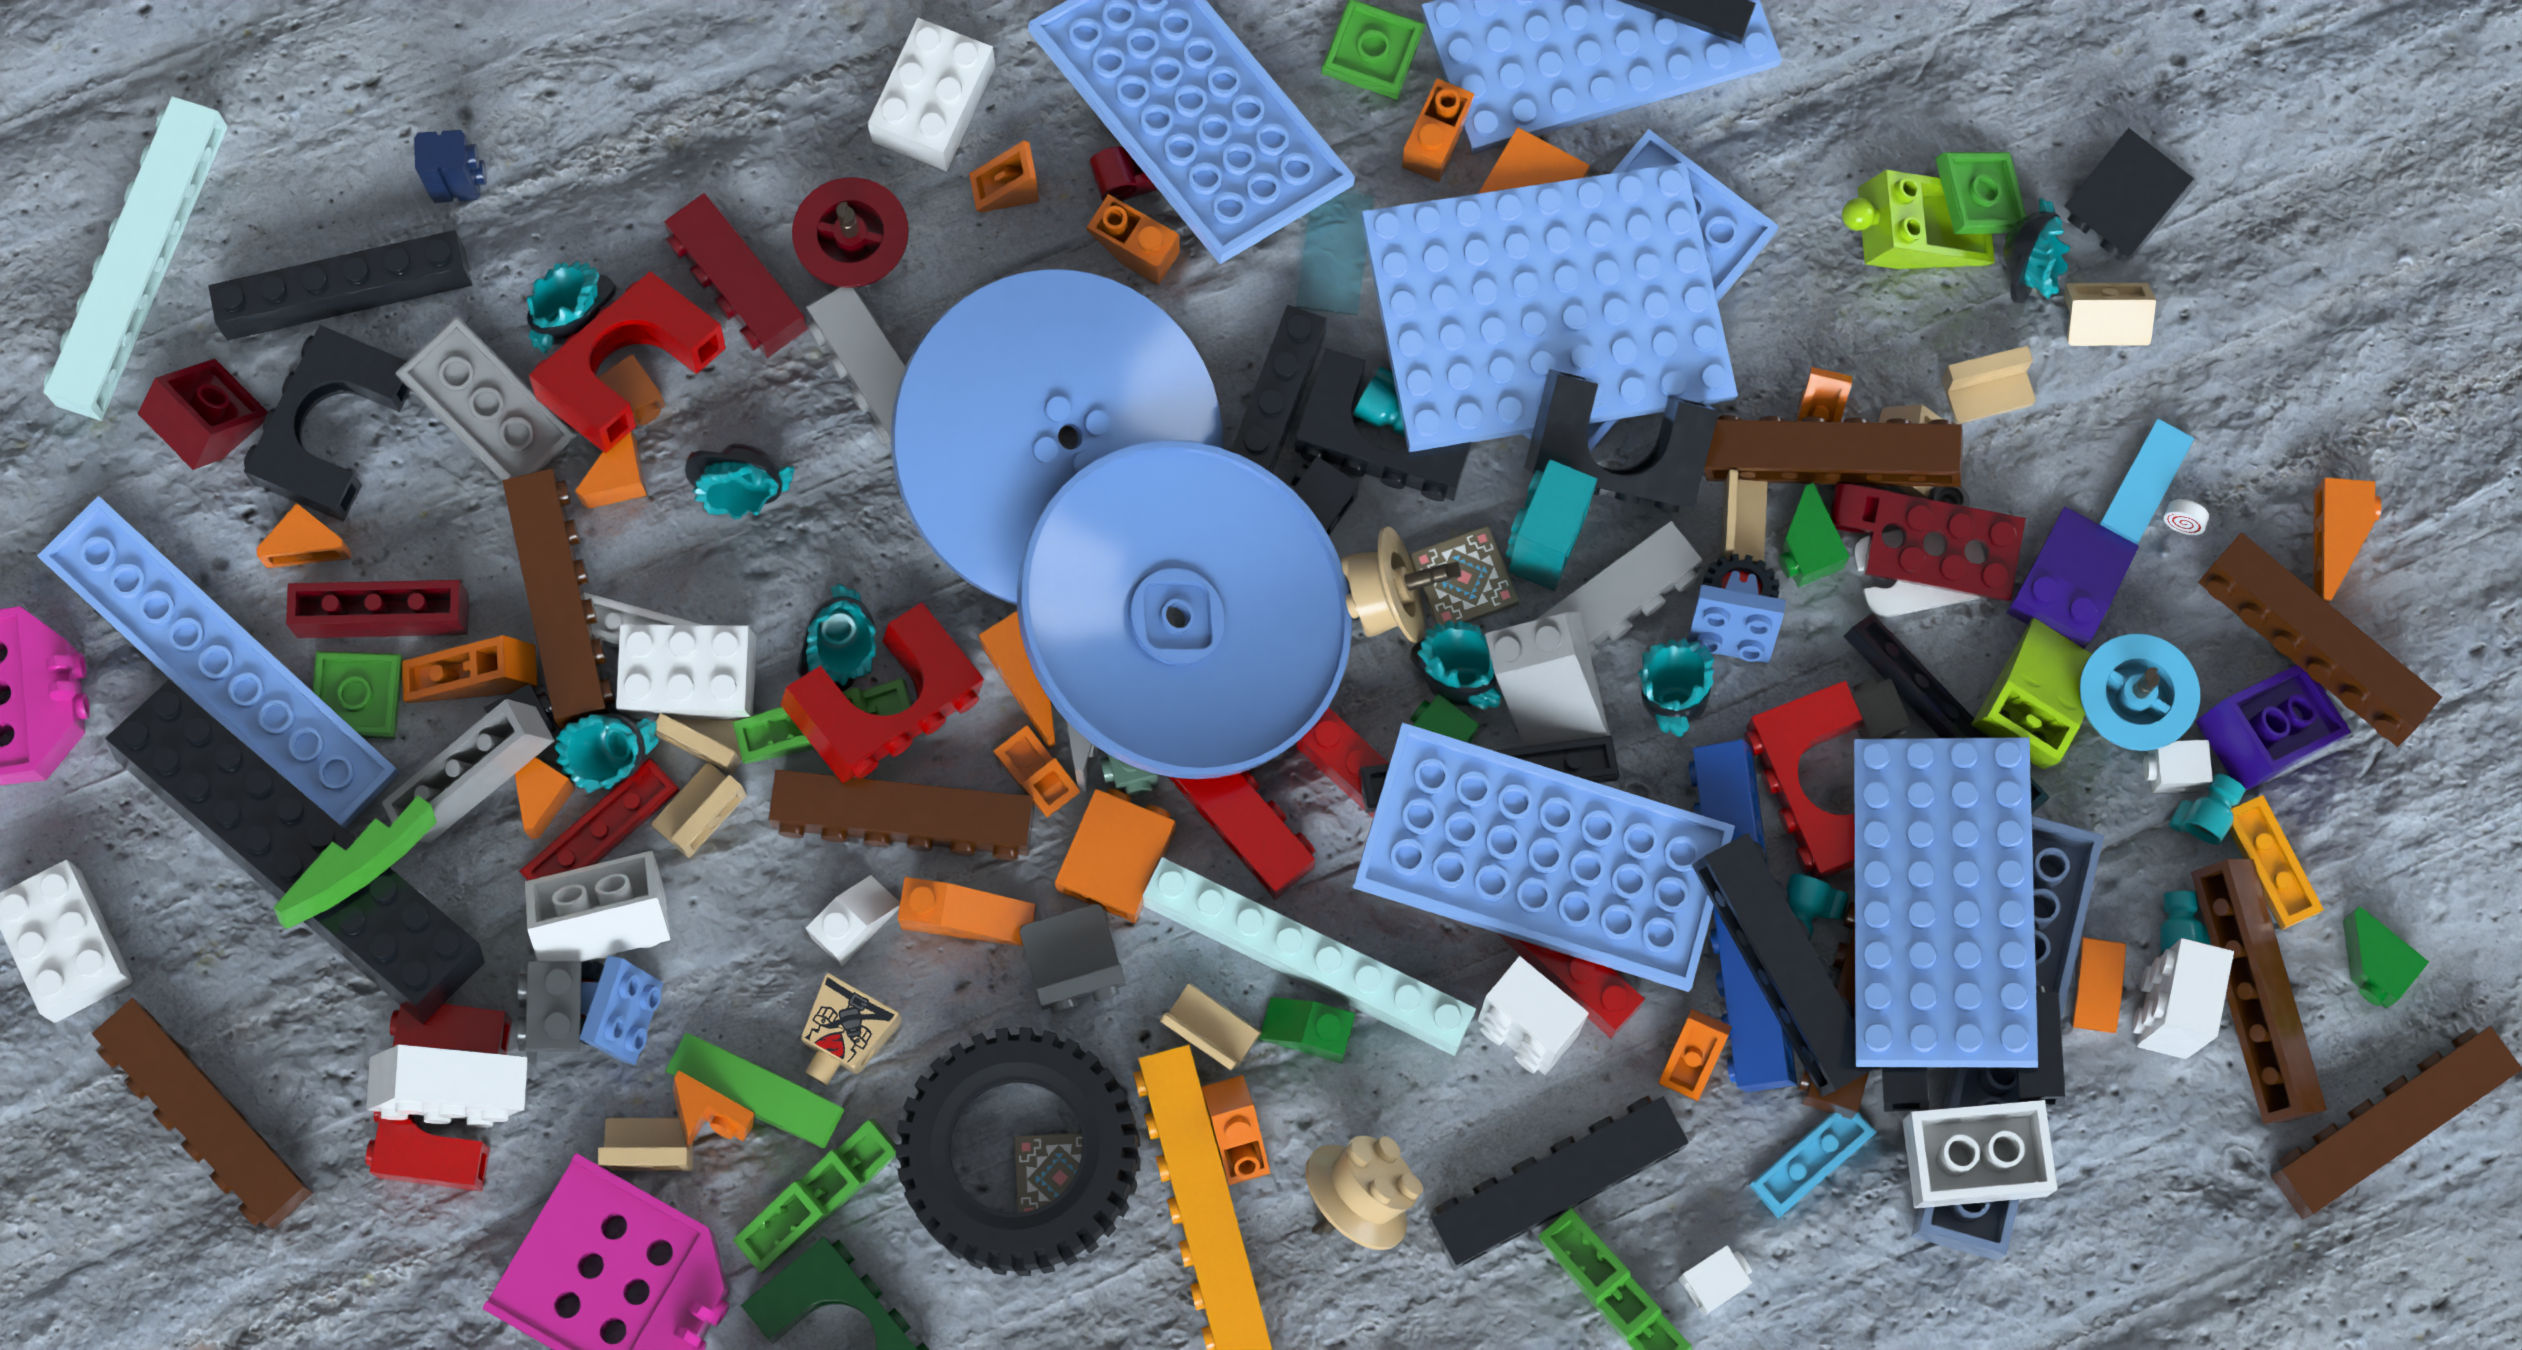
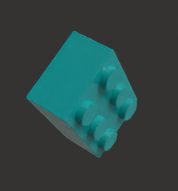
(1549, 524)

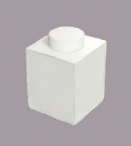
(2179, 767)
(1716, 1279)

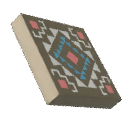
(1483, 580)
(1045, 1167)

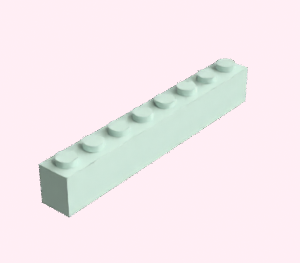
(135, 258)
(1308, 956)

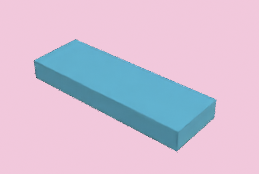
(2147, 481)
(1811, 1161)

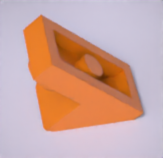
(1824, 395)
(1694, 1054)
(700, 1104)

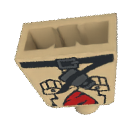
(845, 1029)

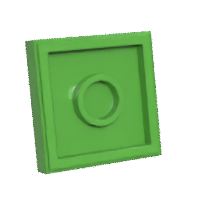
(1373, 48)
(1980, 191)
(361, 689)

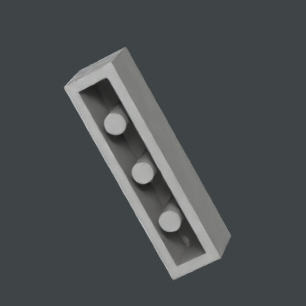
(859, 353)
(1632, 586)
(474, 765)

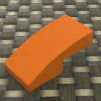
(1036, 771)
(2098, 984)

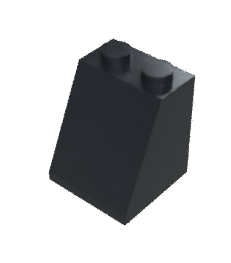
(2129, 195)

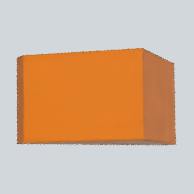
(1005, 180)
(614, 476)
(301, 540)
(540, 795)

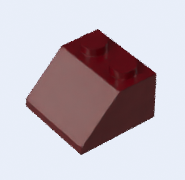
(201, 412)

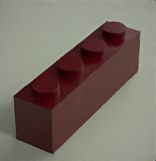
(735, 276)
(377, 609)

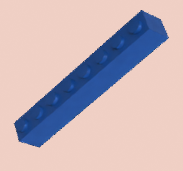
(1759, 1045)

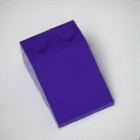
(2074, 577)
(2272, 726)

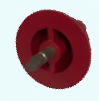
(850, 232)

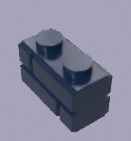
(449, 166)

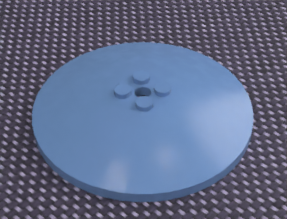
(998, 384)
(1242, 566)

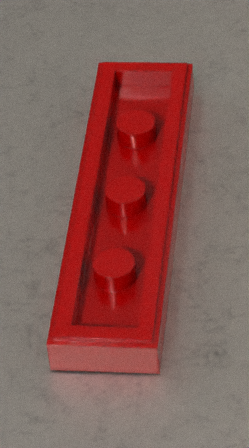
(605, 823)

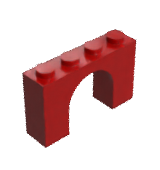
(644, 314)
(857, 740)
(1780, 740)
(401, 1146)

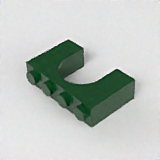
(823, 1279)

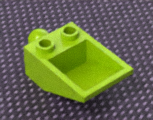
(1910, 225)
(2037, 694)

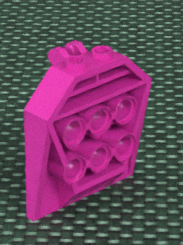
(45, 697)
(571, 1229)

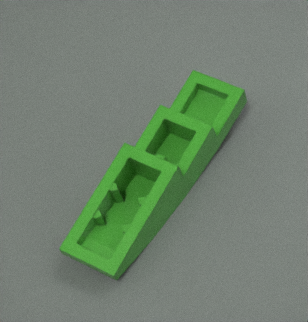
(776, 735)
(343, 872)
(758, 1090)
(816, 1196)
(1609, 1285)

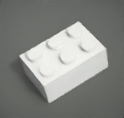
(932, 94)
(686, 671)
(597, 910)
(61, 942)
(2183, 998)
(1531, 1017)
(446, 1085)
(1979, 1154)

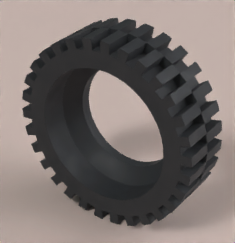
(1036, 1236)

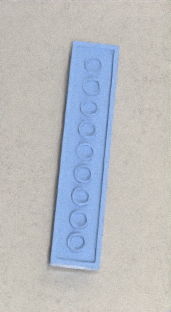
(217, 662)

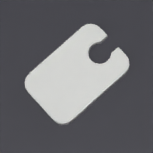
(1909, 597)

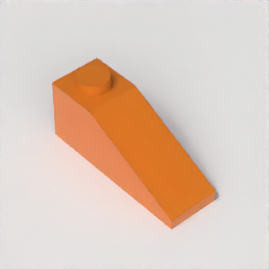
(2341, 523)
(1007, 654)
(470, 671)
(962, 912)

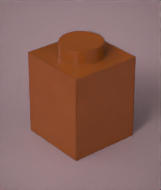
(636, 387)

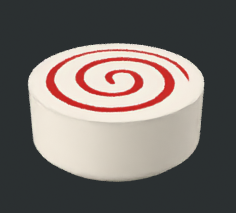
(2186, 517)

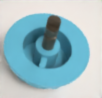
(2139, 692)

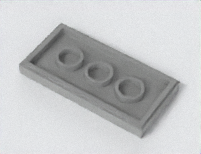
(484, 403)

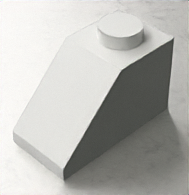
(852, 919)

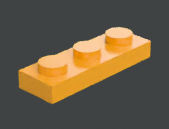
(2278, 868)

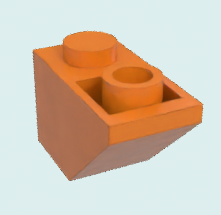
(1437, 130)
(1135, 239)
(1236, 1130)

